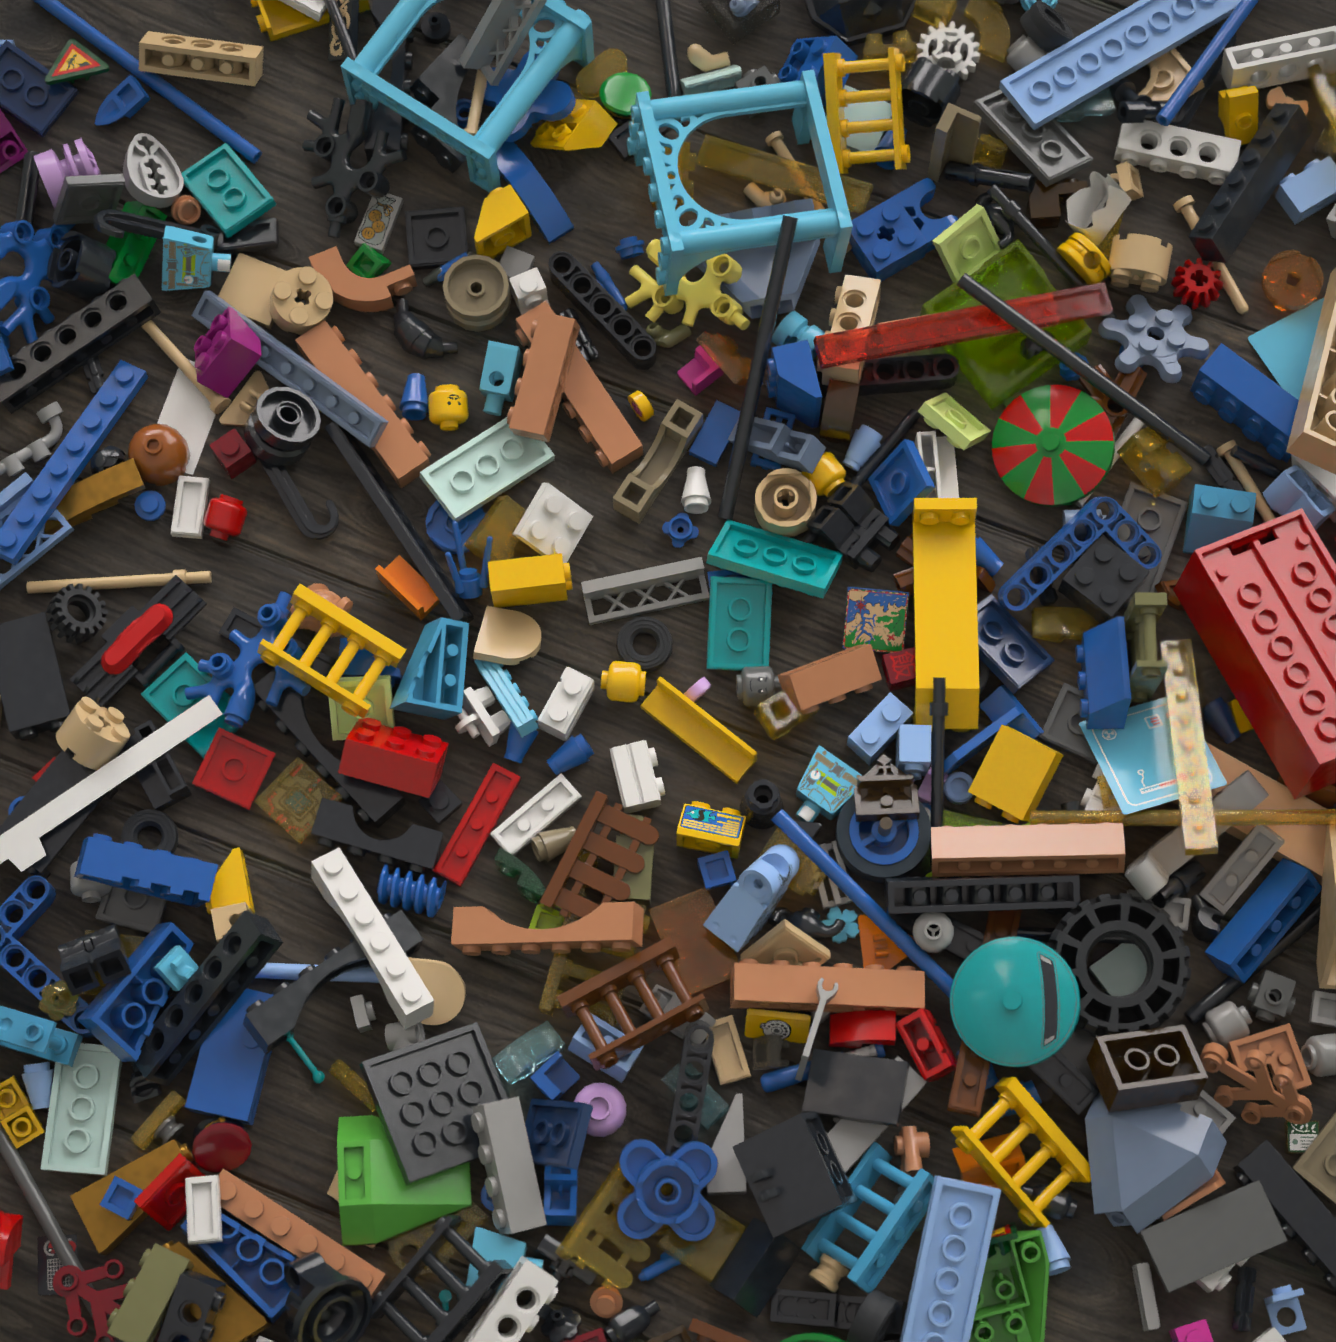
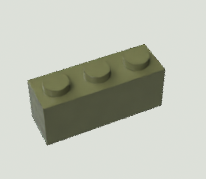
(148, 1296)

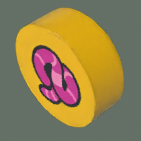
(641, 405)

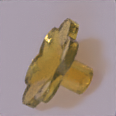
(63, 1006)

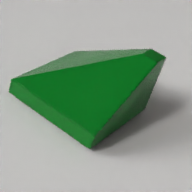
(368, 262)

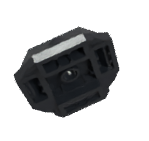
(856, 18)

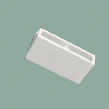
(940, 462)

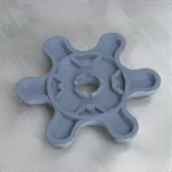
(1145, 350)

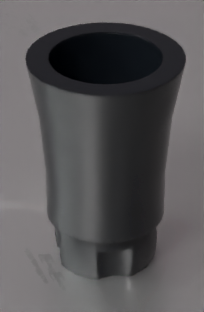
(760, 814)

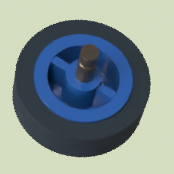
(884, 846)

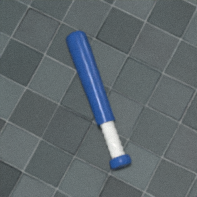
(786, 1076)

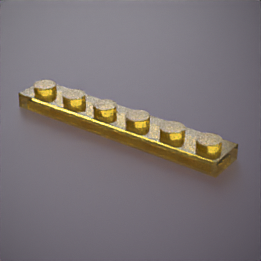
(777, 172)

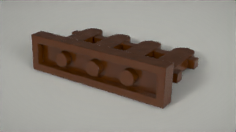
(598, 847)

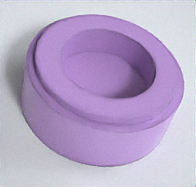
(698, 689)

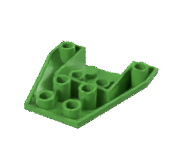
(373, 1193)
(1014, 1293)

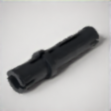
(980, 175)

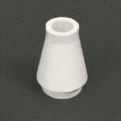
(696, 492)

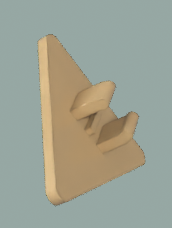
(244, 402)

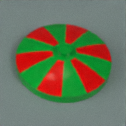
(1053, 445)

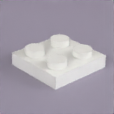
(552, 523)

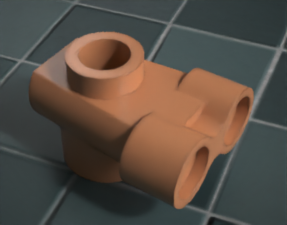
(911, 1147)

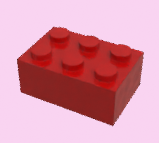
(393, 757)

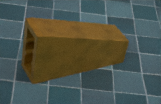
(105, 1226)
(238, 1318)

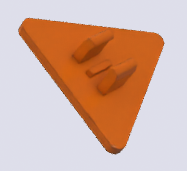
(877, 946)

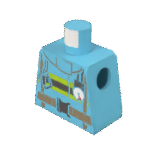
(190, 259)
(825, 786)

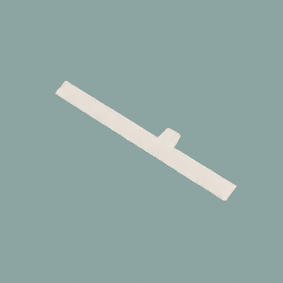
(22, 841)

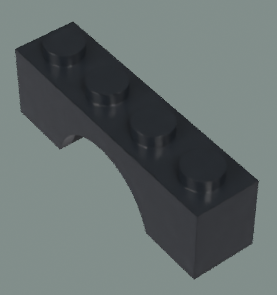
(415, 848)

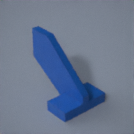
(1002, 709)

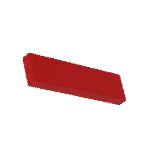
(477, 824)

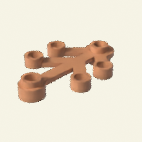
(1291, 1105)

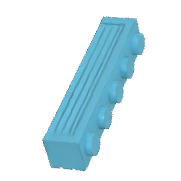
(508, 696)

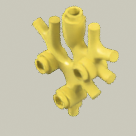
(697, 294)

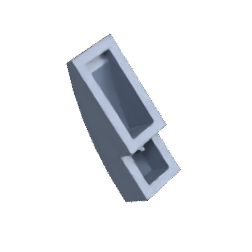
(783, 445)

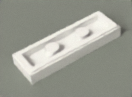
(536, 815)

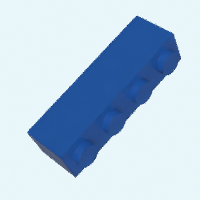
(1263, 920)

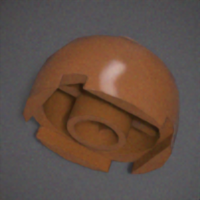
(159, 454)

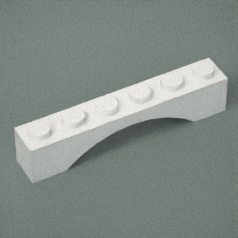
(392, 967)

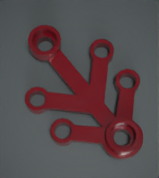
(101, 1301)

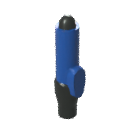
(438, 274)

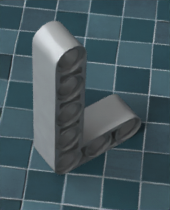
(1155, 865)

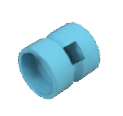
(795, 329)

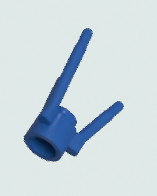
(468, 581)

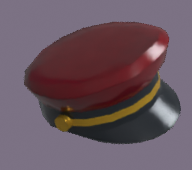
(220, 1144)

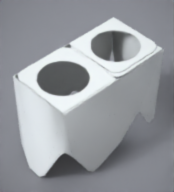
(1083, 203)

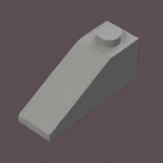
(729, 1175)

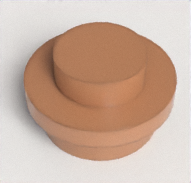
(185, 210)
(606, 1302)

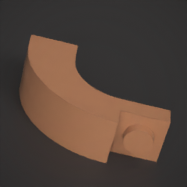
(361, 292)

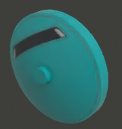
(1015, 1002)

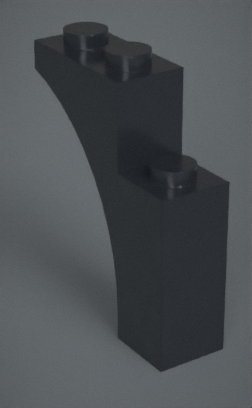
(439, 91)

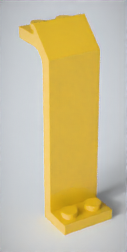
(946, 609)

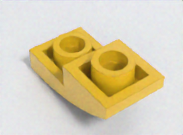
(17, 1113)

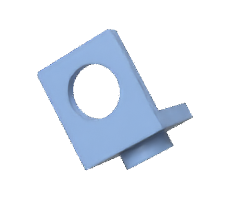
(1281, 1298)

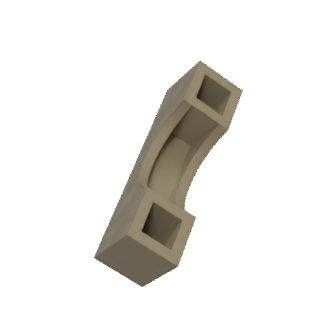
(648, 479)

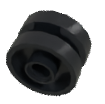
(282, 426)

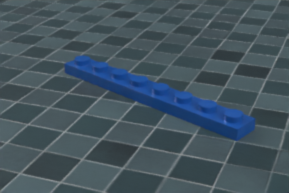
(69, 460)

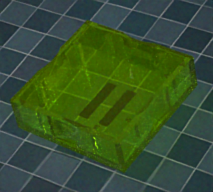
(995, 362)

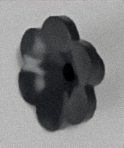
(561, 1325)

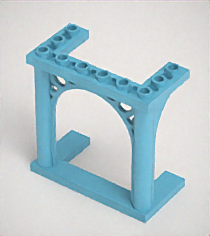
(569, 41)
(690, 245)

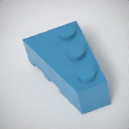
(435, 672)

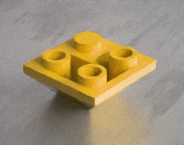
(582, 129)

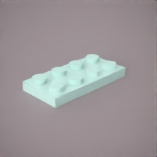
(484, 469)
(82, 1112)

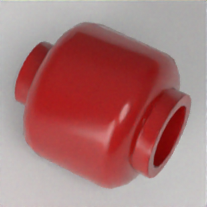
(225, 517)

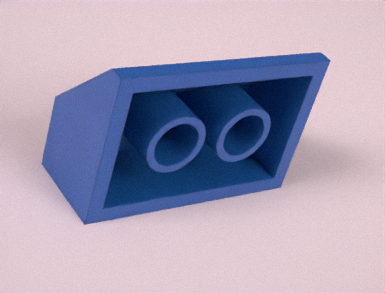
(794, 382)
(1104, 675)

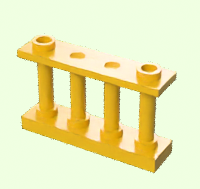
(838, 98)
(332, 620)
(1054, 1145)

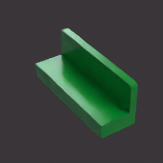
(132, 248)

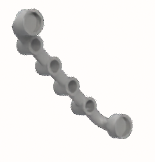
(38, 449)

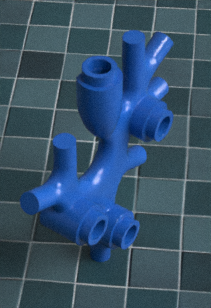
(28, 295)
(238, 673)

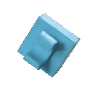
(176, 968)

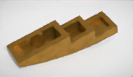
(97, 494)

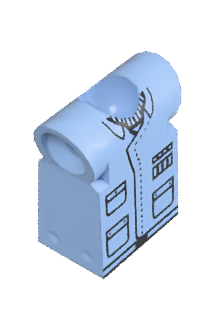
(753, 897)

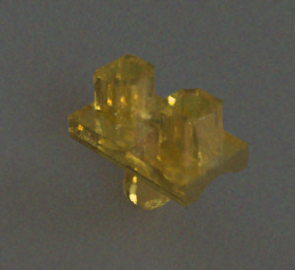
(901, 39)

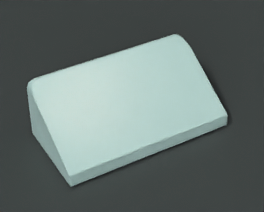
(711, 81)

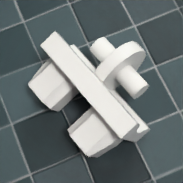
(476, 718)

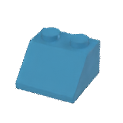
(1216, 514)

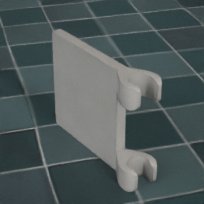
(817, 1018)

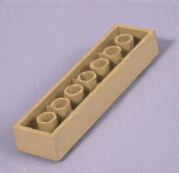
(1315, 418)

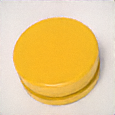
(1085, 258)

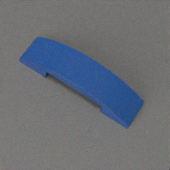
(533, 192)

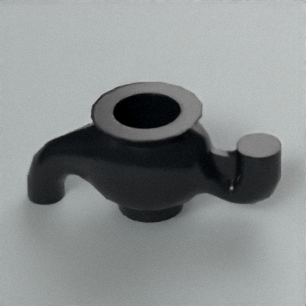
(1000, 223)
(807, 921)

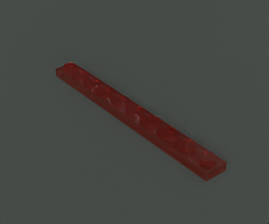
(958, 326)

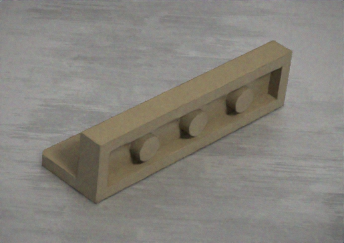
(953, 139)

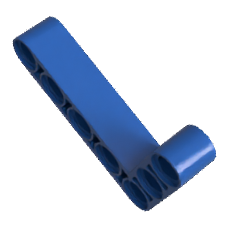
(1074, 548)
(13, 932)

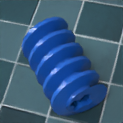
(410, 891)

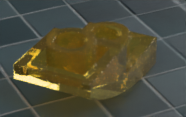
(1060, 623)

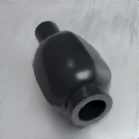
(1059, 1207)
(630, 1322)

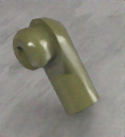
(668, 338)

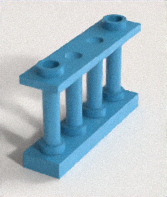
(37, 1037)
(894, 1231)

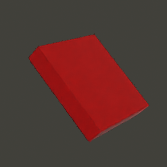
(233, 768)
(166, 1195)

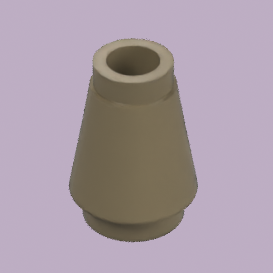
(551, 843)

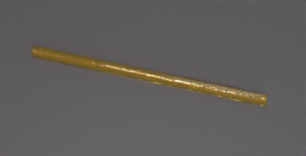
(1172, 817)

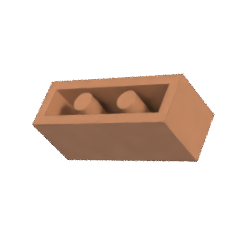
(831, 678)

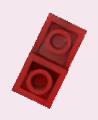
(860, 1027)

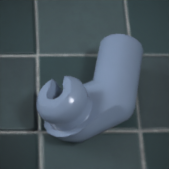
(742, 7)

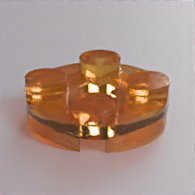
(1299, 266)

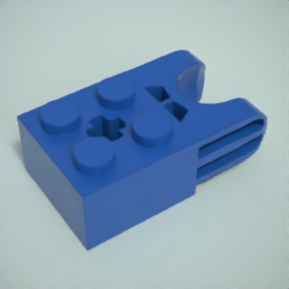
(903, 225)

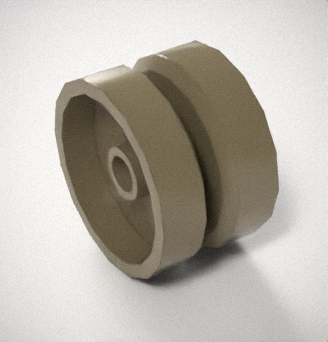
(477, 292)

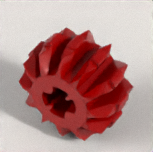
(1207, 280)

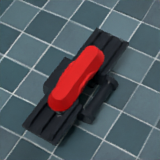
(131, 634)

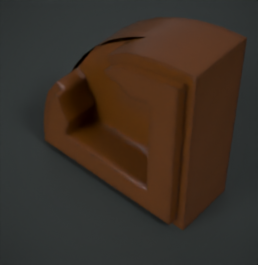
(984, 580)
(1167, 587)

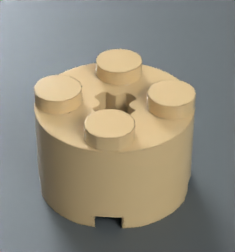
(1139, 262)
(306, 285)
(790, 486)
(93, 733)

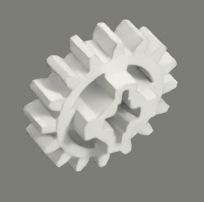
(950, 41)

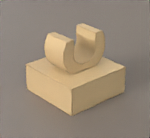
(1128, 180)

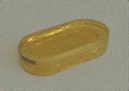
(597, 71)

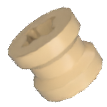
(828, 1272)

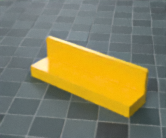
(699, 730)

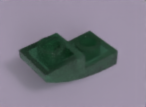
(528, 883)

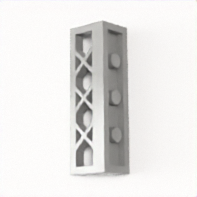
(490, 36)
(643, 579)

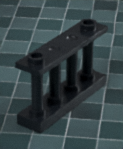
(469, 1297)

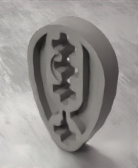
(141, 164)

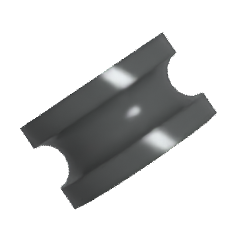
(169, 1130)

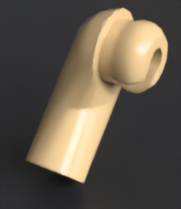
(704, 60)
(762, 198)

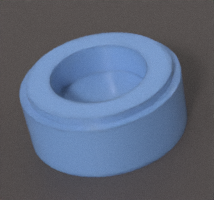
(957, 788)

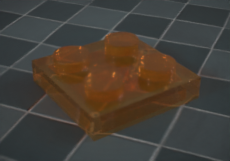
(723, 352)

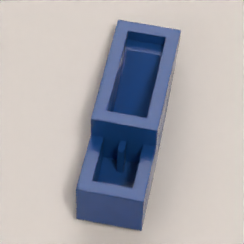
(560, 1196)

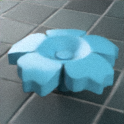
(849, 918)

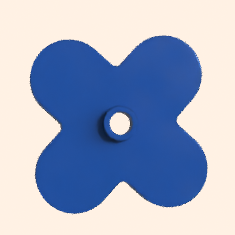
(551, 105)
(684, 1208)

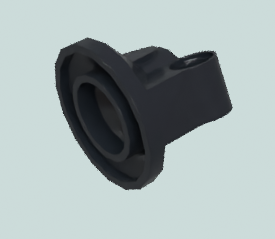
(324, 1302)

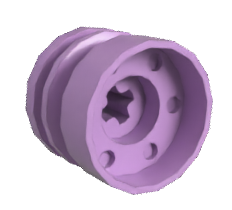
(54, 170)

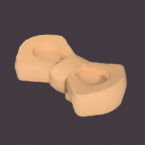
(1277, 95)

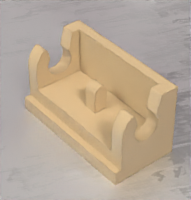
(226, 916)

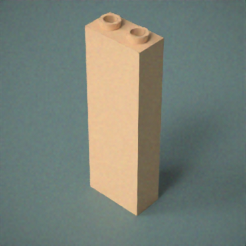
(1302, 842)

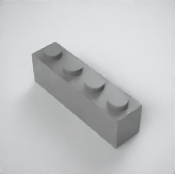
(854, 1138)
(508, 1166)

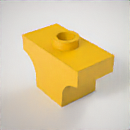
(1239, 112)

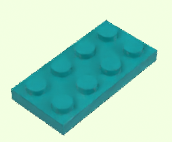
(774, 558)

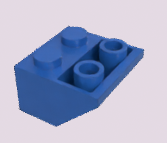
(808, 55)

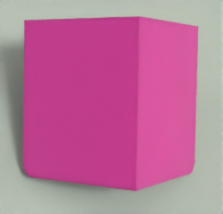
(700, 371)

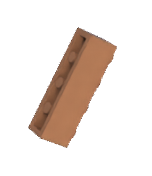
(543, 376)

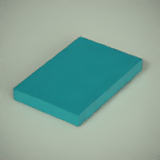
(227, 190)
(738, 623)
(169, 700)

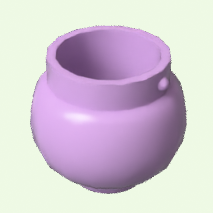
(607, 1111)

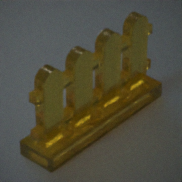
(607, 1228)

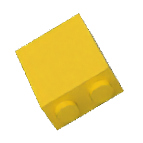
(529, 580)
(1014, 774)

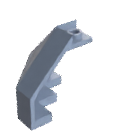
(757, 262)
(1148, 1159)

